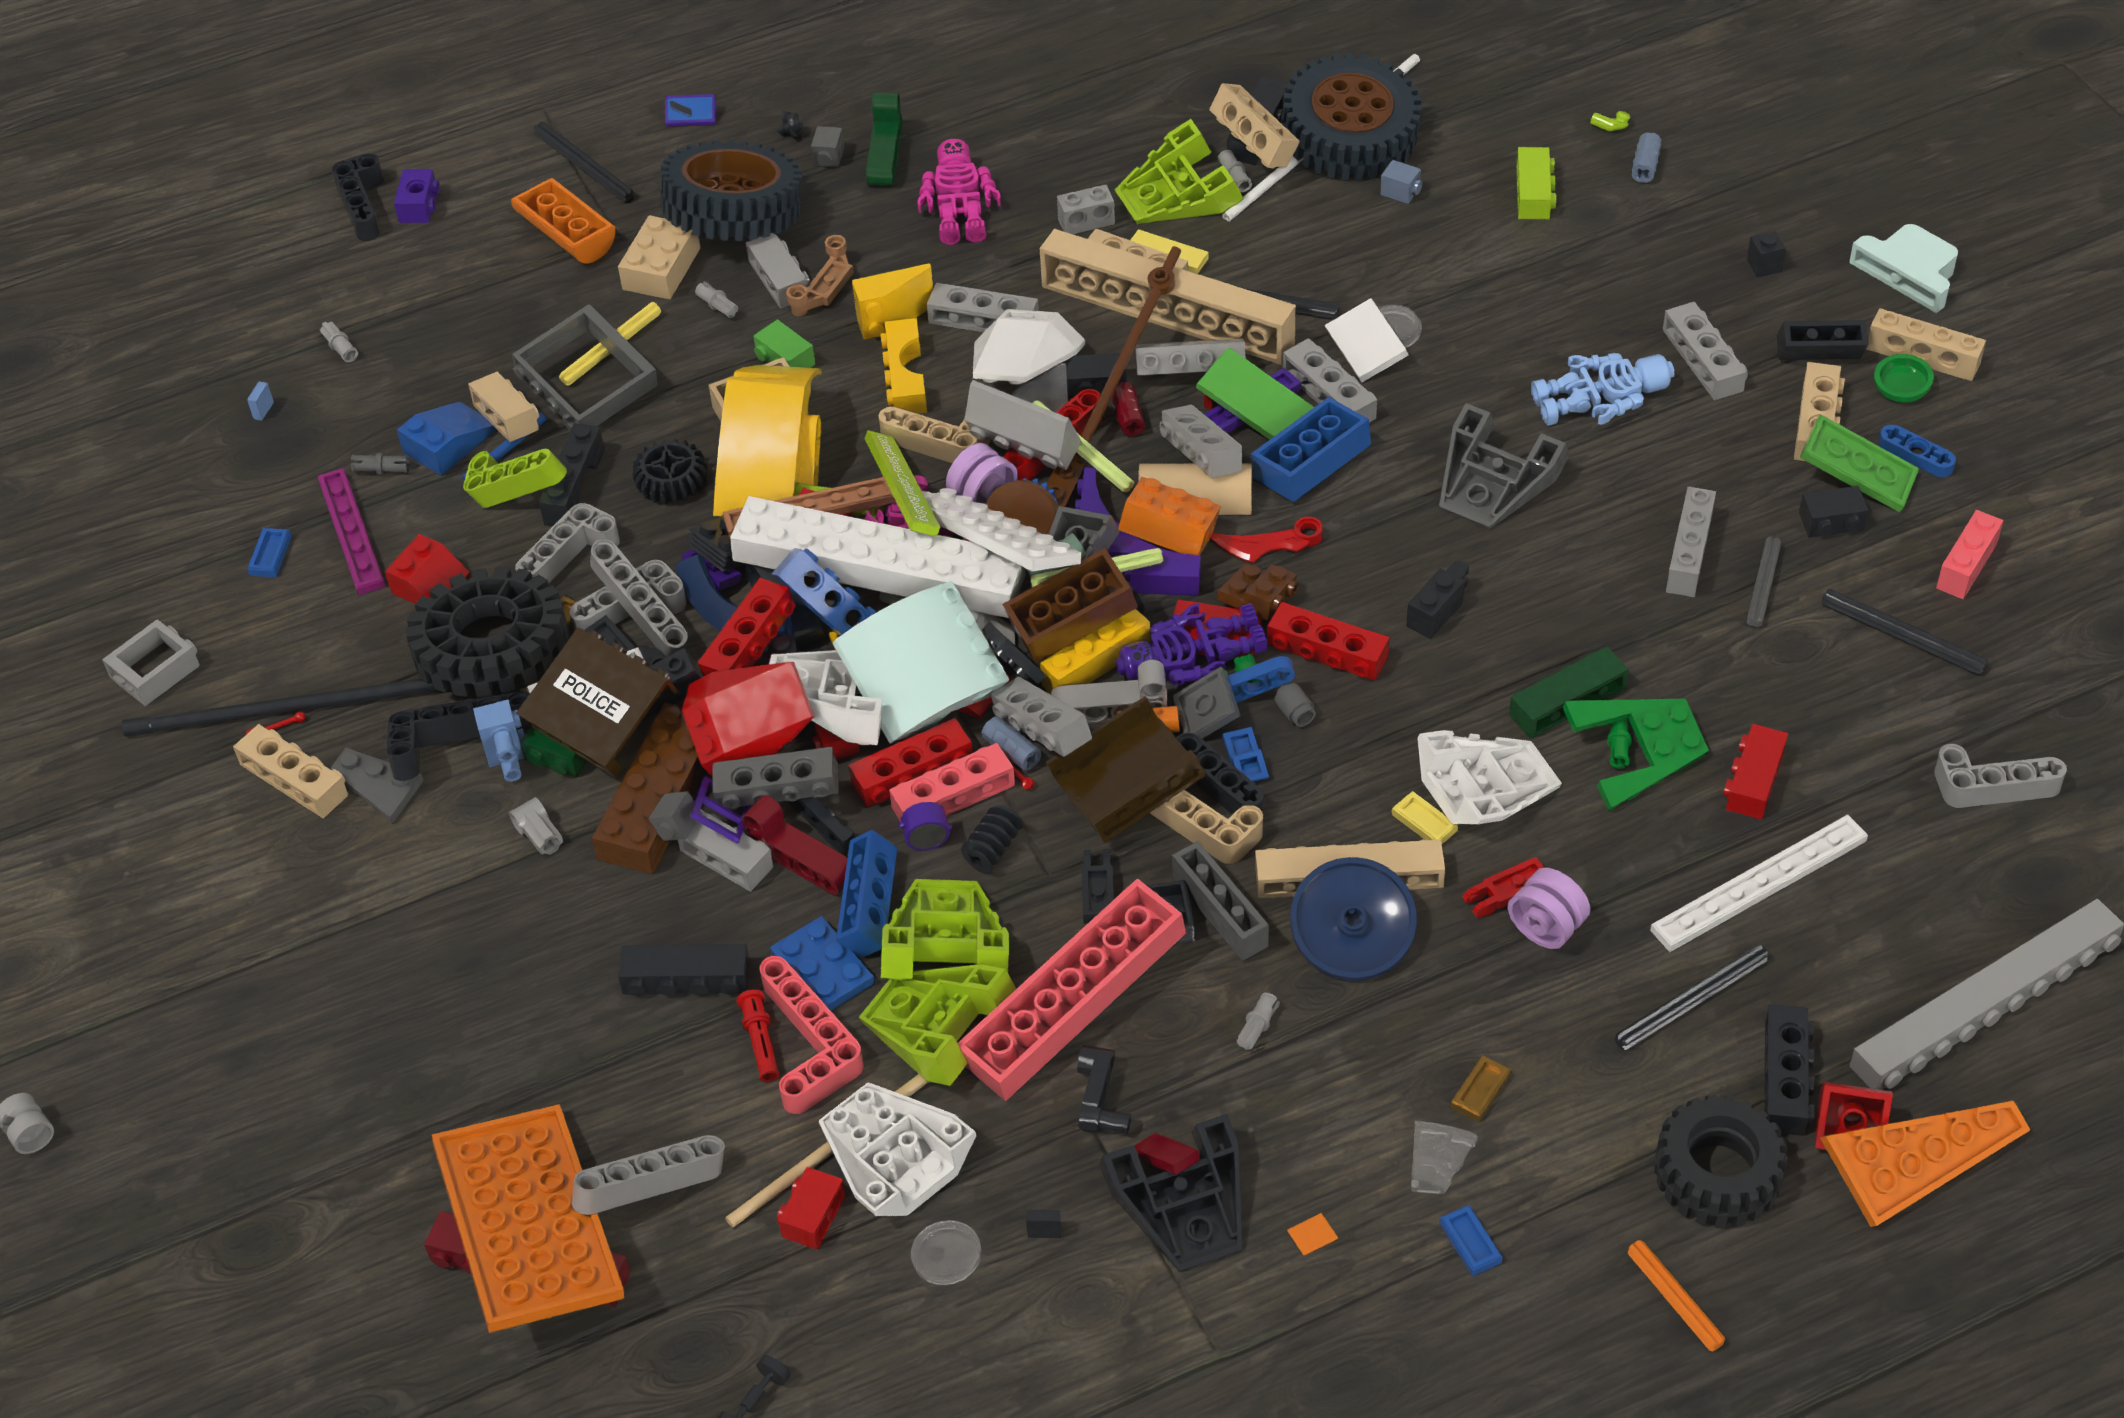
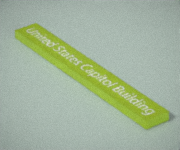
(902, 483)

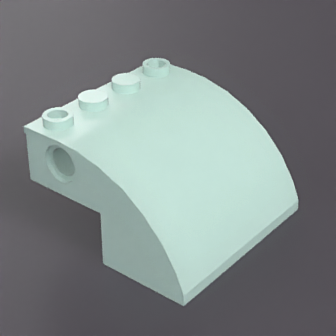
(921, 660)

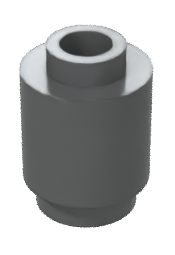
(1295, 704)

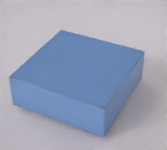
(260, 400)

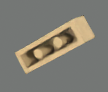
(504, 406)

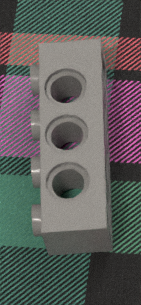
(972, 307)
(1705, 351)
(1183, 356)
(1326, 378)
(1201, 441)
(1690, 542)
(1041, 716)

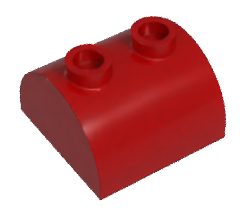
(1849, 1109)

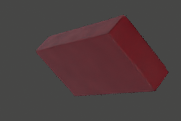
(1166, 1153)

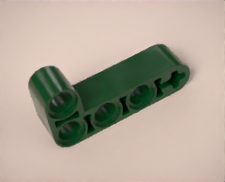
(884, 139)

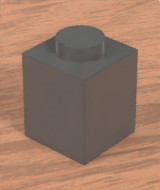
(827, 146)
(672, 816)

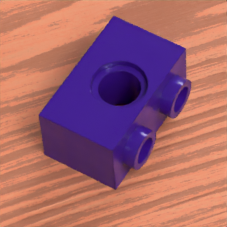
(416, 195)

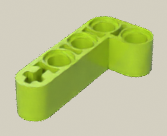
(496, 483)

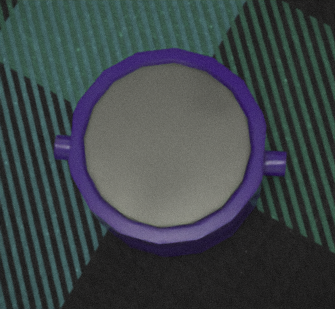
(925, 826)

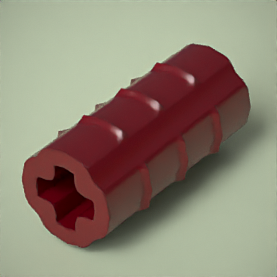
(1128, 409)

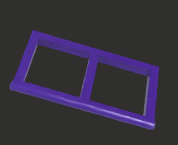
(702, 799)

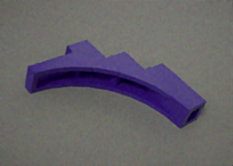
(1174, 576)

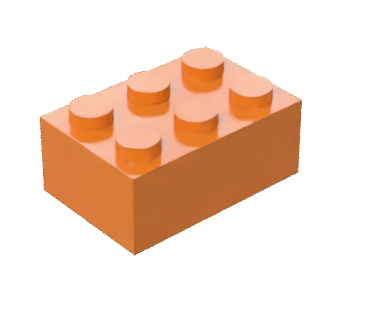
(1169, 517)

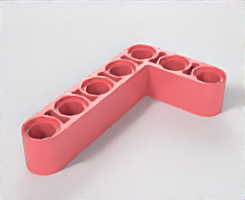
(831, 1052)

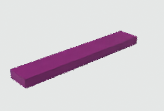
(351, 532)

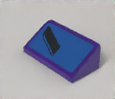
(690, 110)

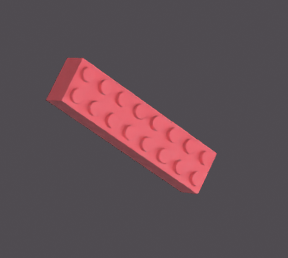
(1071, 989)

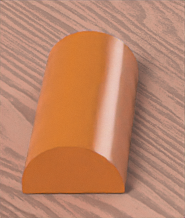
(566, 220)

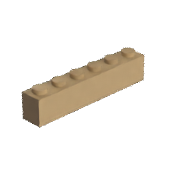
(1415, 862)

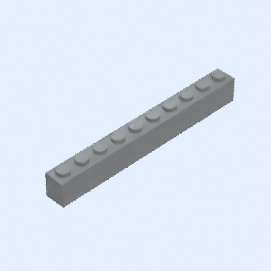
(1986, 996)

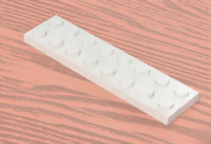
(999, 533)

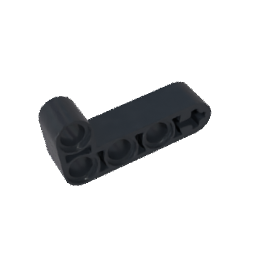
(351, 180)
(804, 622)
(1222, 779)

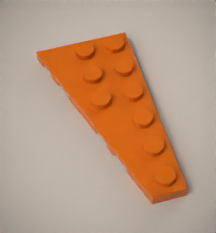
(1908, 1159)

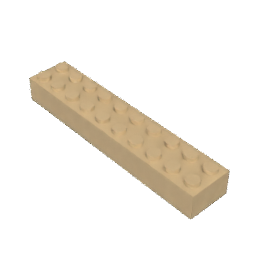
(1194, 306)

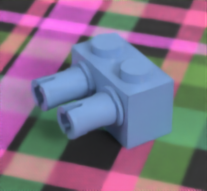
(500, 737)

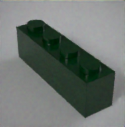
(1591, 678)

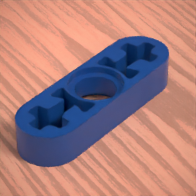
(1911, 440)
(1271, 673)

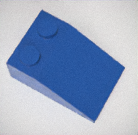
(443, 435)

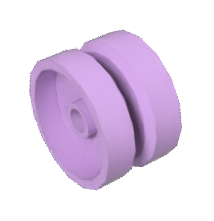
(979, 472)
(1549, 908)

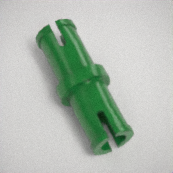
(1619, 742)

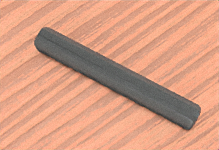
(1763, 582)

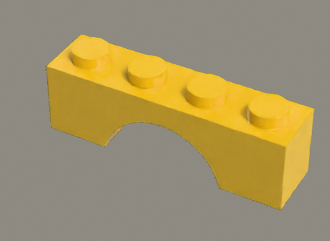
(903, 346)

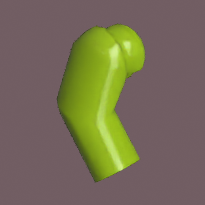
(1611, 124)

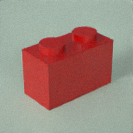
(811, 1207)

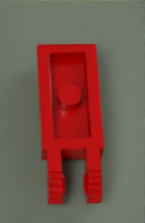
(1500, 887)

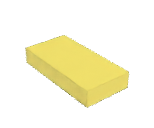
(1424, 818)

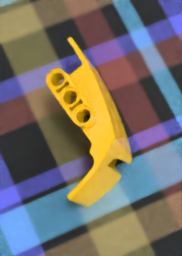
(766, 436)

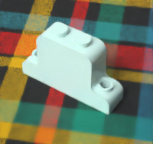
(1910, 263)

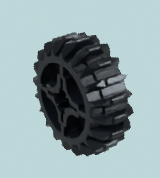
(653, 467)

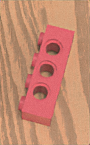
(957, 783)

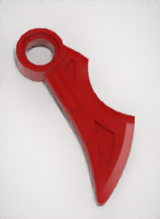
(1252, 547)

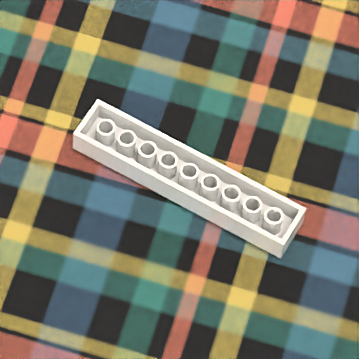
(875, 554)

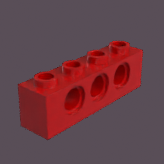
(749, 628)
(1328, 641)
(908, 760)

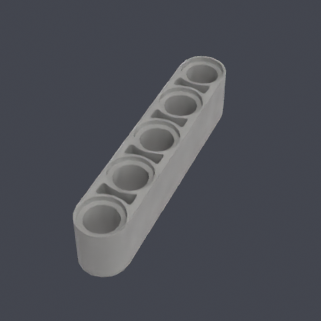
(636, 586)
(647, 1174)

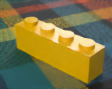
(1094, 653)

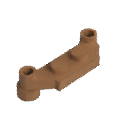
(826, 283)

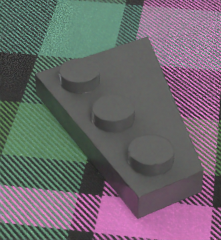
(375, 782)

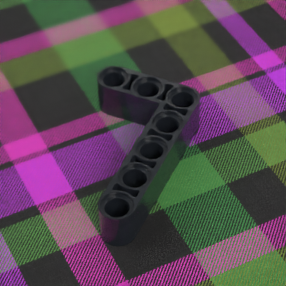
(436, 725)

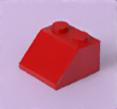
(421, 568)

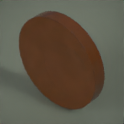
(1025, 502)

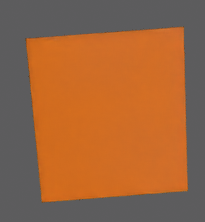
(1312, 1234)

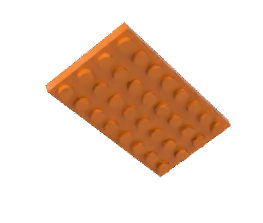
(517, 1219)

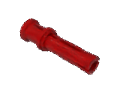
(756, 1024)

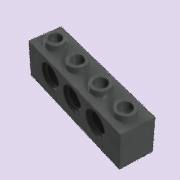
(786, 768)

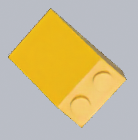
(891, 298)

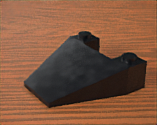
(1186, 1214)

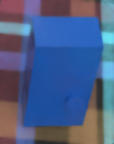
(1311, 449)

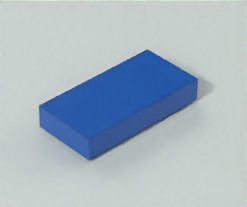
(269, 552)
(1470, 1240)

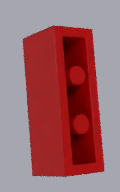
(1755, 771)

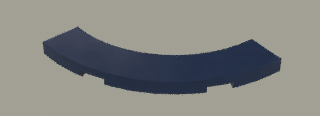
(706, 599)

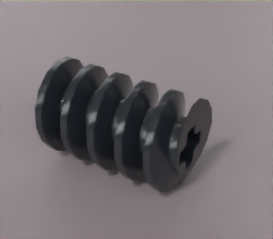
(991, 838)

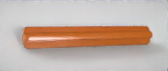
(1676, 1295)

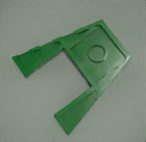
(1663, 731)

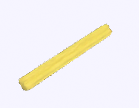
(599, 352)

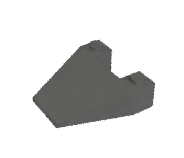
(1491, 483)

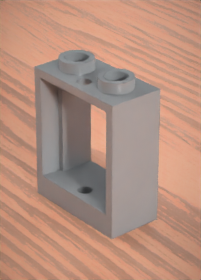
(164, 675)

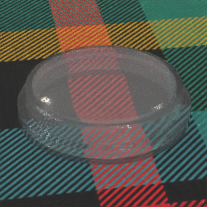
(1403, 322)
(946, 1252)

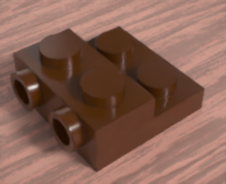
(1260, 588)

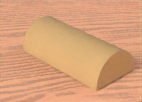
(1228, 491)

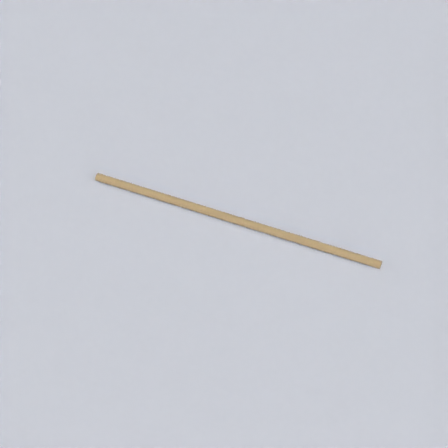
(811, 1161)

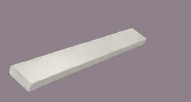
(1758, 883)

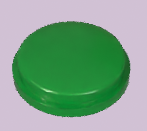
(1903, 378)

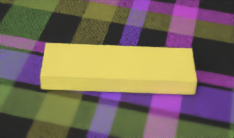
(1195, 257)

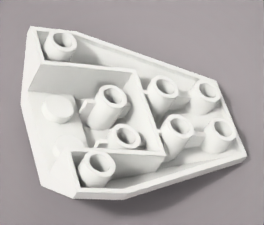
(1023, 346)
(895, 1148)

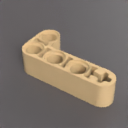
(926, 434)
(1221, 837)

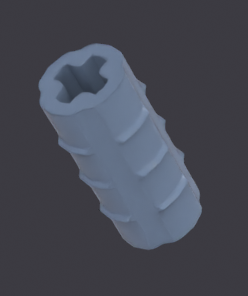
(1646, 157)
(1012, 742)

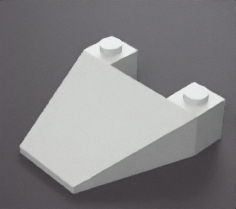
(835, 697)

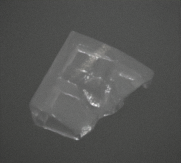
(1438, 1155)

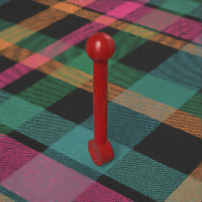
(298, 717)
(1027, 783)

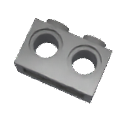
(1086, 209)

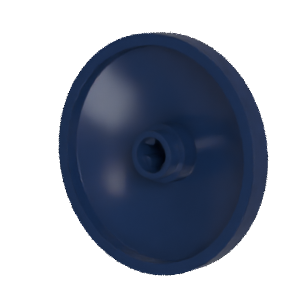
(1353, 919)

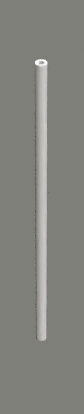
(1276, 175)

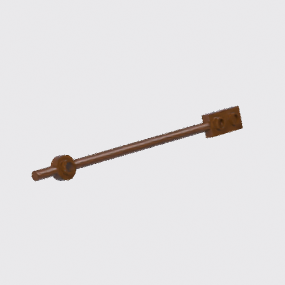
(1066, 481)

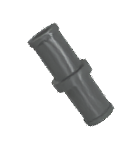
(379, 463)

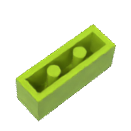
(1535, 183)

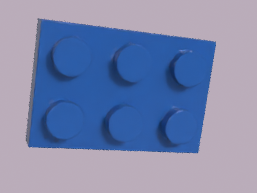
(824, 963)

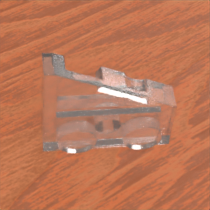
(1047, 388)

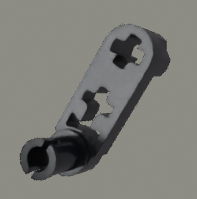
(1099, 1065)

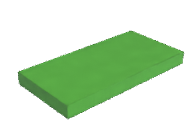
(1252, 394)
(1859, 463)

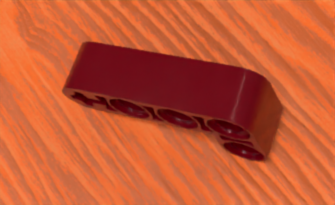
(795, 848)

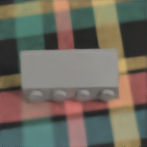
(1021, 426)

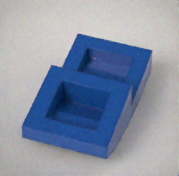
(1244, 754)

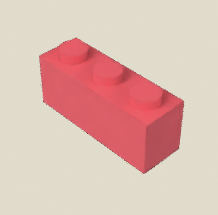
(1969, 554)

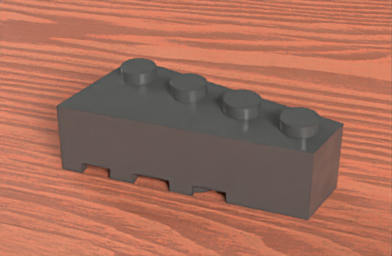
(1092, 529)

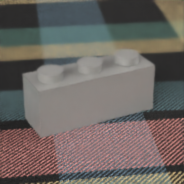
(775, 267)
(740, 862)

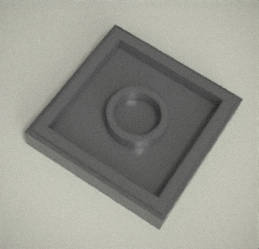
(1207, 704)

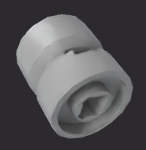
(25, 1123)

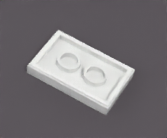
(1366, 340)

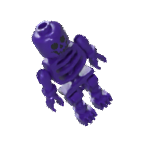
(1170, 634)

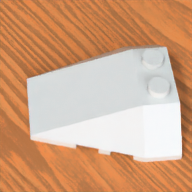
(1483, 778)

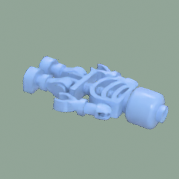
(1624, 391)

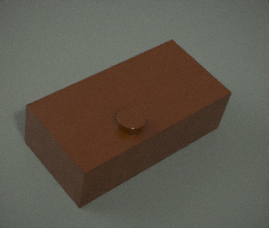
(1070, 605)

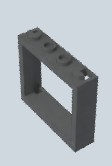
(565, 332)

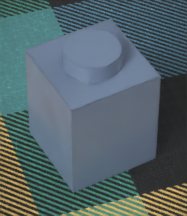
(1401, 181)

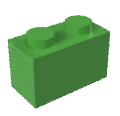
(779, 342)

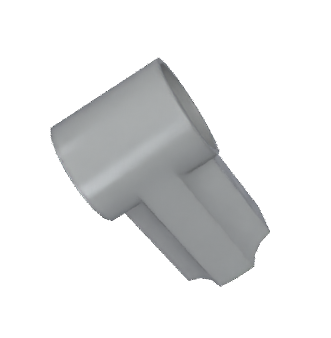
(534, 822)

